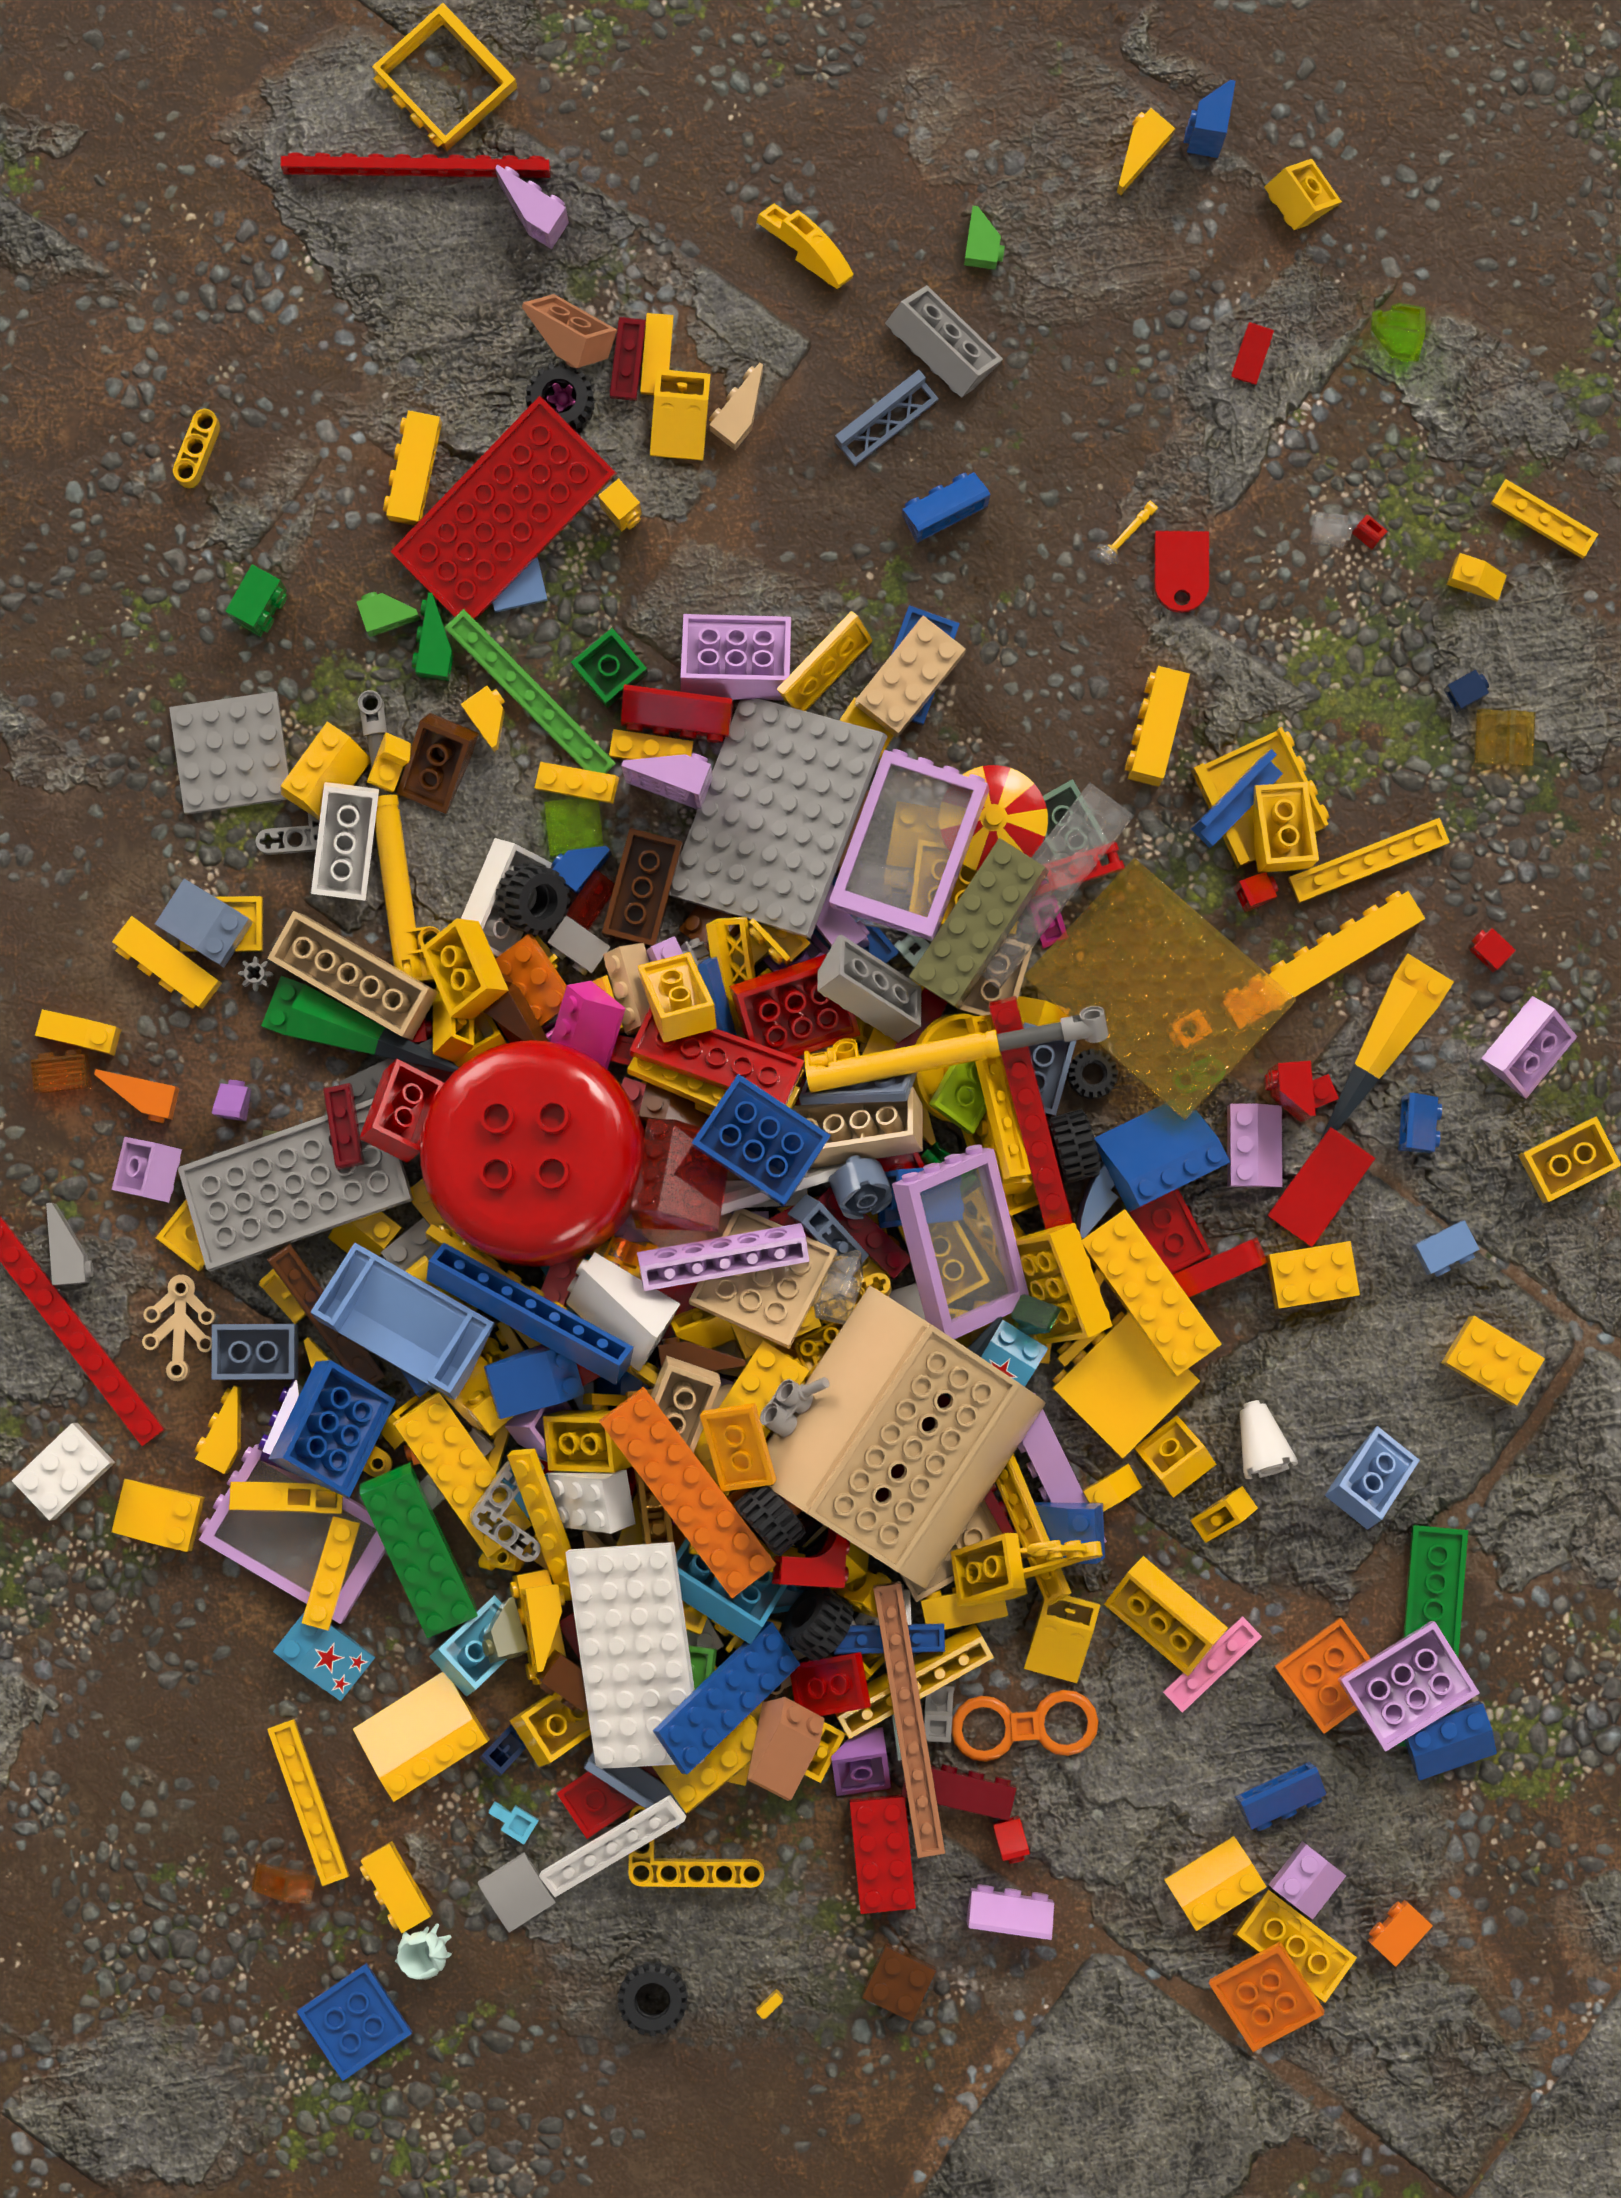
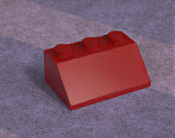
(1292, 1088)

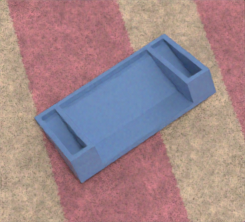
(403, 1320)

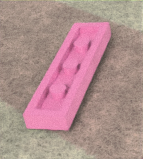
(1220, 1658)

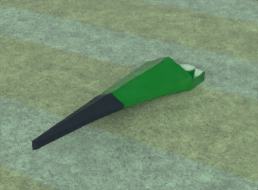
(314, 1017)

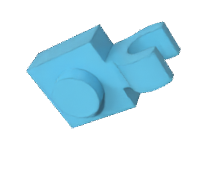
(516, 1823)

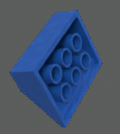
(761, 1140)
(1159, 1154)
(332, 1428)

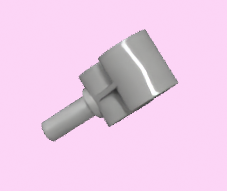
(789, 1398)

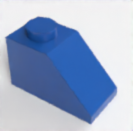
(579, 864)

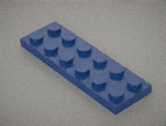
(726, 1698)

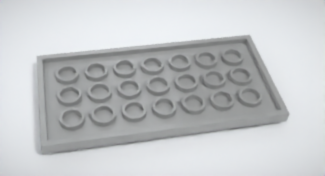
(285, 1191)

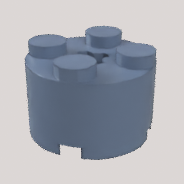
(861, 1187)

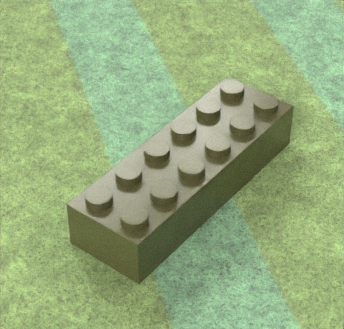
(979, 923)

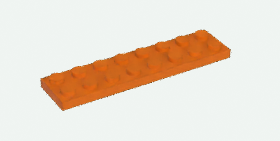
(687, 1492)

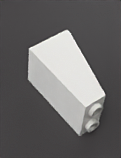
(620, 1306)

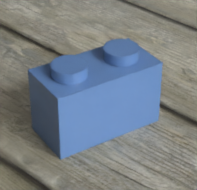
(1445, 1248)

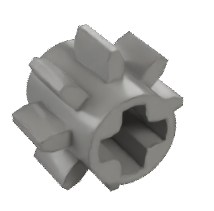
(247, 973)

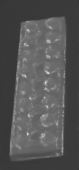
(1069, 856)

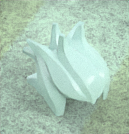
(422, 1953)

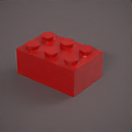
(400, 1110)

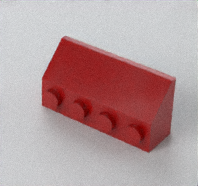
(676, 712)

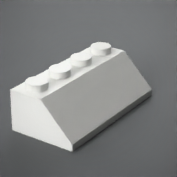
(481, 904)

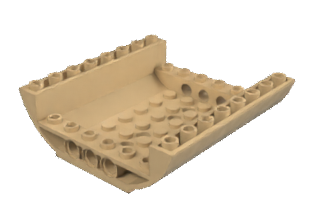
(882, 1385)

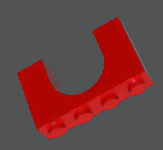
(822, 1569)

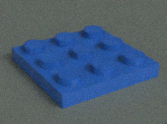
(354, 2021)

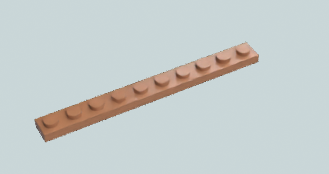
(909, 1719)

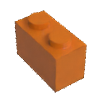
(1399, 1932)

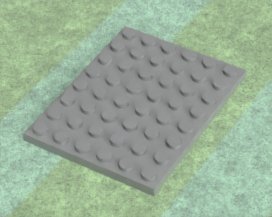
(777, 815)

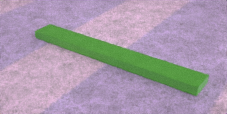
(528, 694)

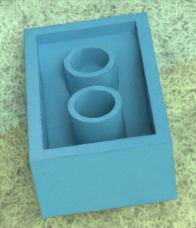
(462, 1653)

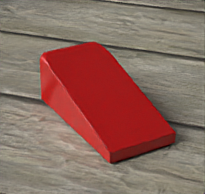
(1252, 353)

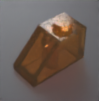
(283, 1883)

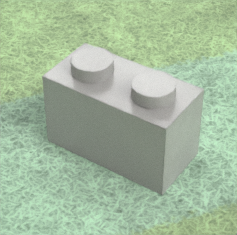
(579, 946)

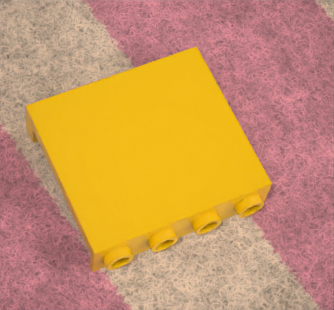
(1222, 773)
(1122, 1385)

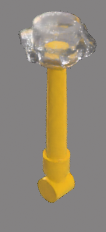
(1108, 553)

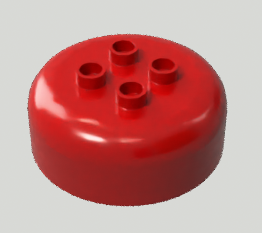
(532, 1153)

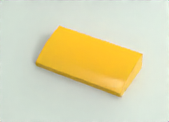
(1313, 1952)

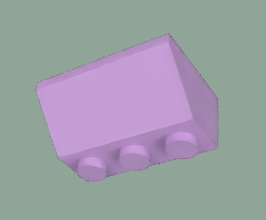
(1529, 1046)
(1254, 1145)
(1010, 1912)

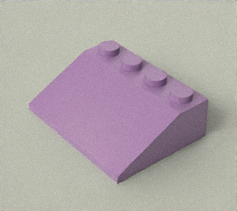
(735, 655)
(673, 777)
(1408, 1685)

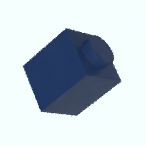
(1467, 690)

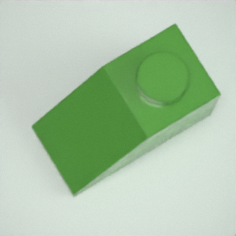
(983, 242)
(384, 613)

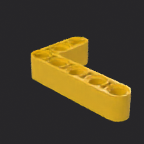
(682, 1866)

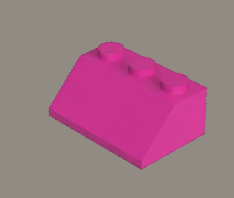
(589, 1021)

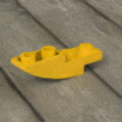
(813, 245)
(284, 1497)

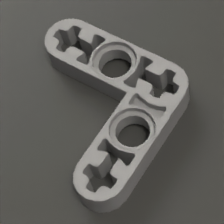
(308, 832)
(495, 1511)

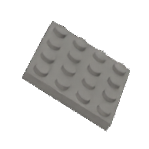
(230, 752)

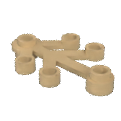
(179, 1322)

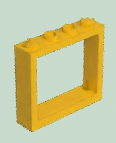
(443, 16)

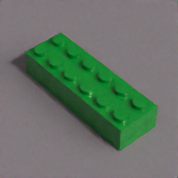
(418, 1550)

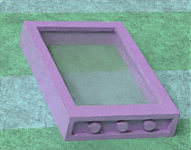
(909, 844)
(961, 1241)
(289, 1544)

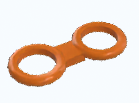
(1024, 1725)

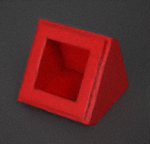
(1369, 531)

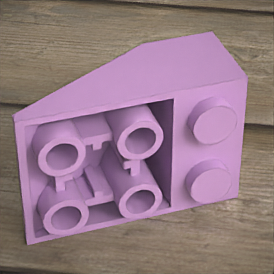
(541, 215)

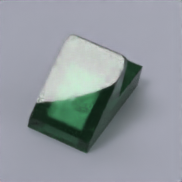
(1034, 1315)

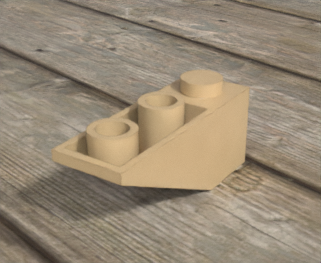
(737, 416)

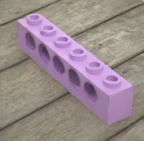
(723, 1257)

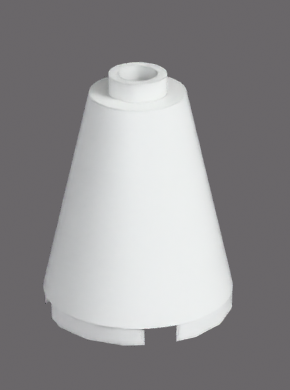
(1263, 1443)

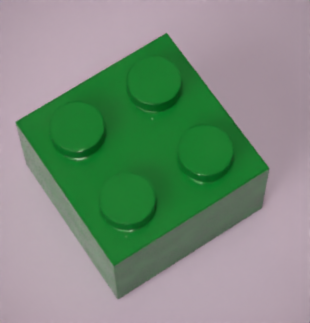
(257, 601)
(609, 666)

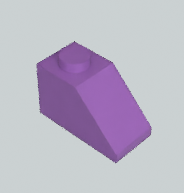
(232, 1101)

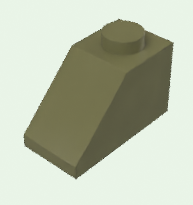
(505, 1634)

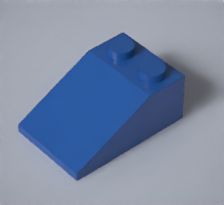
(532, 1381)
(1073, 1522)

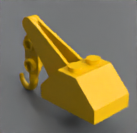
(995, 1569)

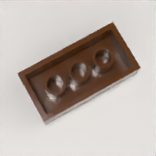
(642, 888)

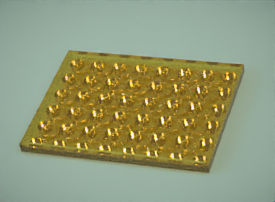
(1170, 985)

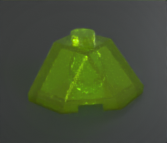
(1400, 330)

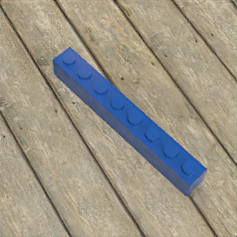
(529, 1313)

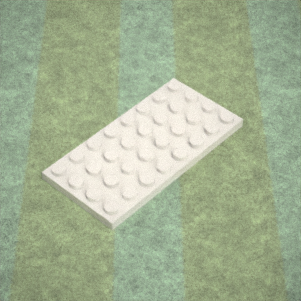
(630, 1647)

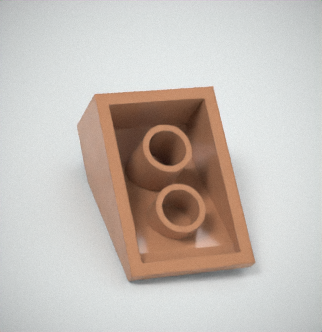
(570, 331)
(784, 1746)

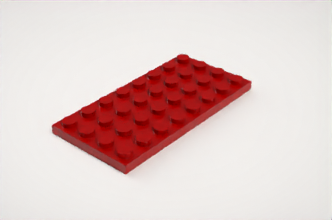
(504, 511)

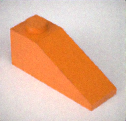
(147, 1096)

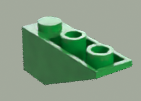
(435, 651)

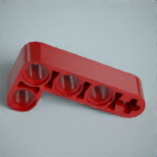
(1221, 1267)

